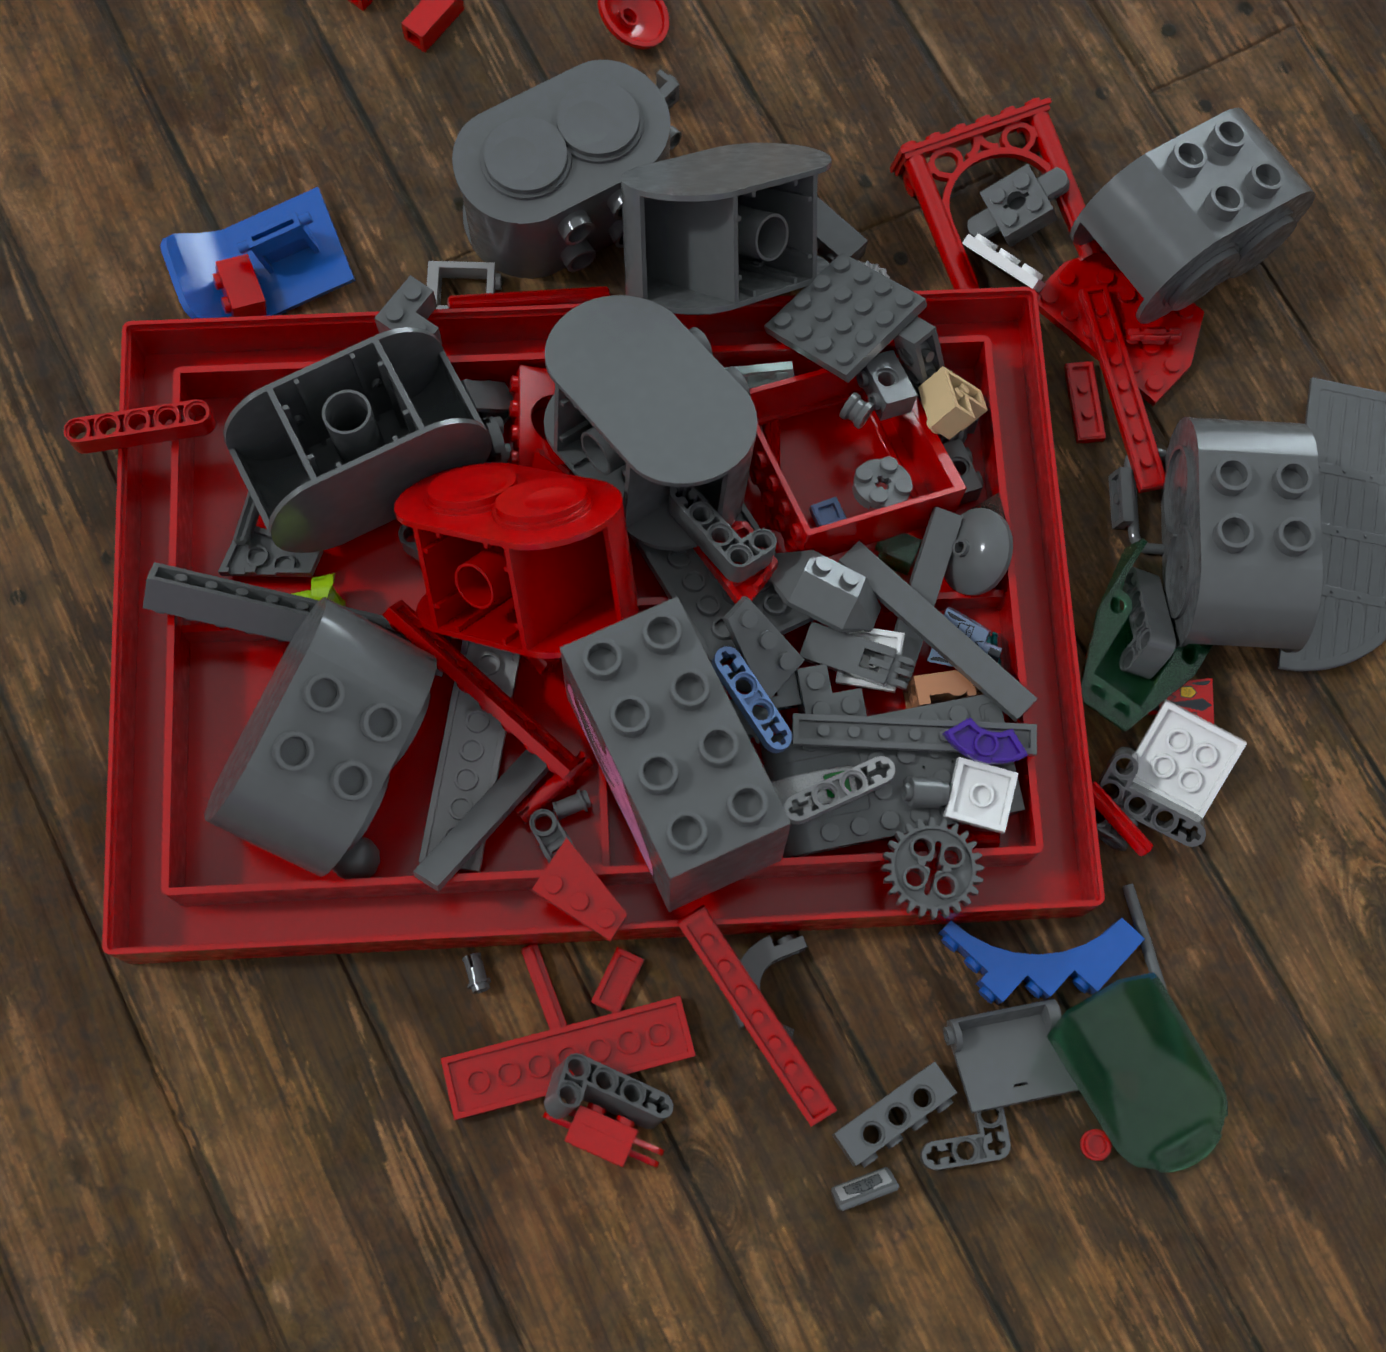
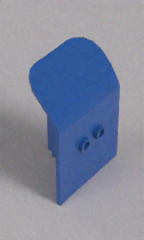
(289, 248)

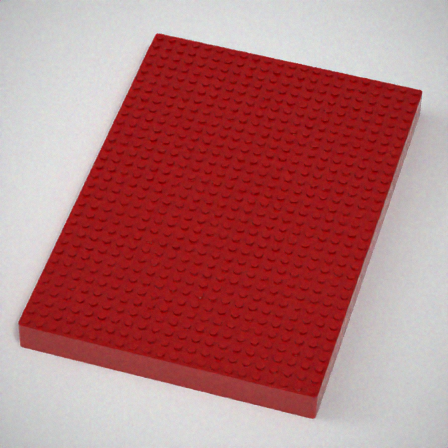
(190, 687)

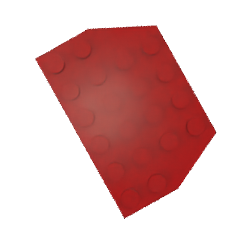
(1154, 365)

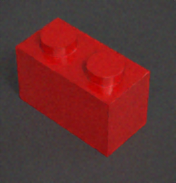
(239, 286)

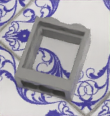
(466, 270)

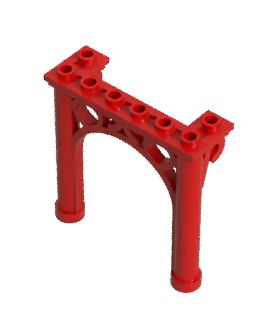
(918, 175)

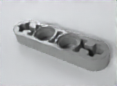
(840, 792)

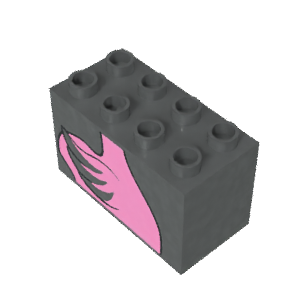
(674, 753)

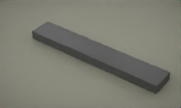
(929, 572)
(481, 821)

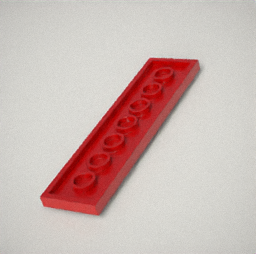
(524, 1066)

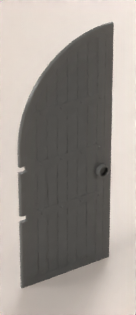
(1352, 482)

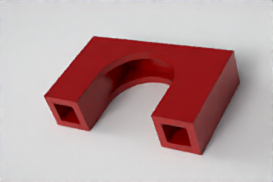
(426, 20)
(531, 393)

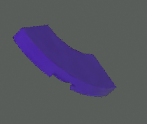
(984, 745)

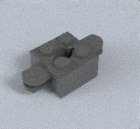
(1024, 214)

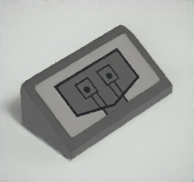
(864, 1188)

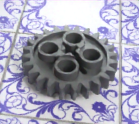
(959, 876)

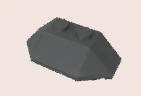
(825, 591)

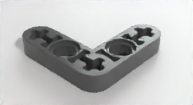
(978, 1141)

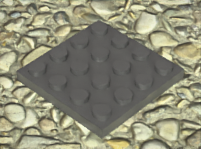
(845, 316)

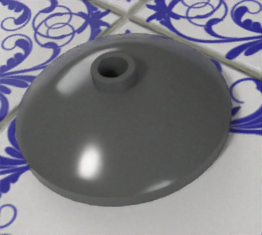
(979, 552)

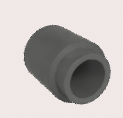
(926, 792)

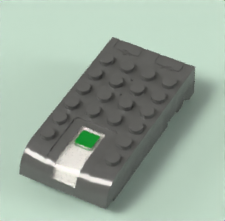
(879, 812)

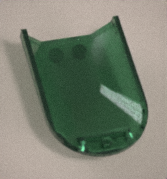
(1143, 1074)

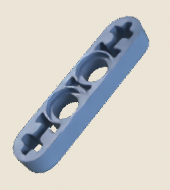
(755, 697)

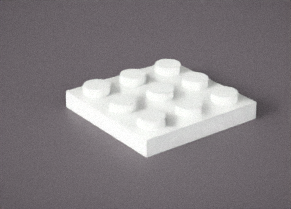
(1005, 261)
(1186, 758)

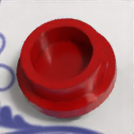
(1095, 1145)

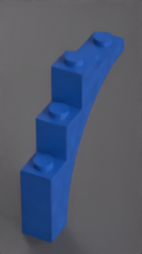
(1044, 973)

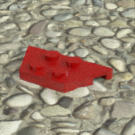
(752, 585)

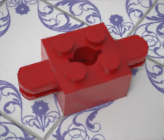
(604, 1136)

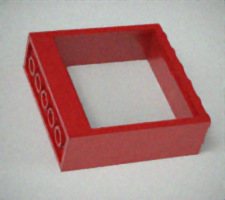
(904, 438)

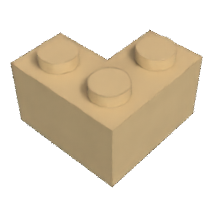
(950, 403)

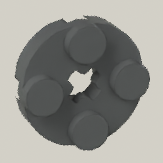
(500, 451)
(884, 471)

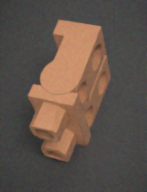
(938, 688)

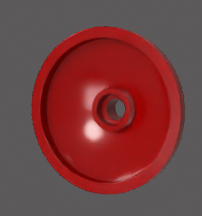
(635, 22)

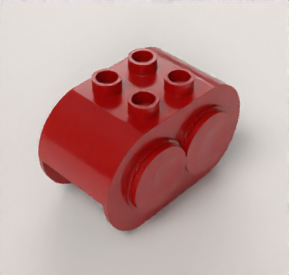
(519, 556)

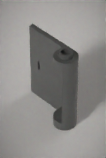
(1005, 1051)

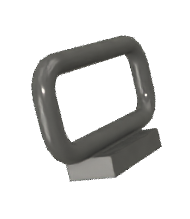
(1125, 504)

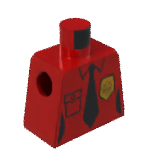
(1195, 697)

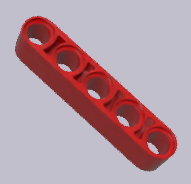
(127, 421)

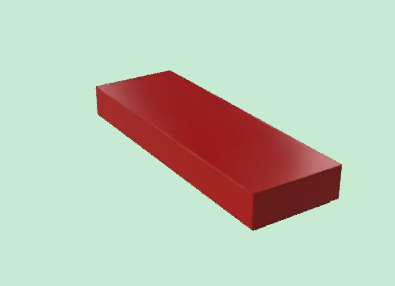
(1084, 402)

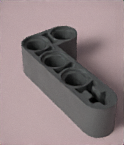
(689, 505)
(1150, 625)
(1154, 802)
(645, 1104)

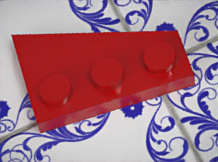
(580, 893)

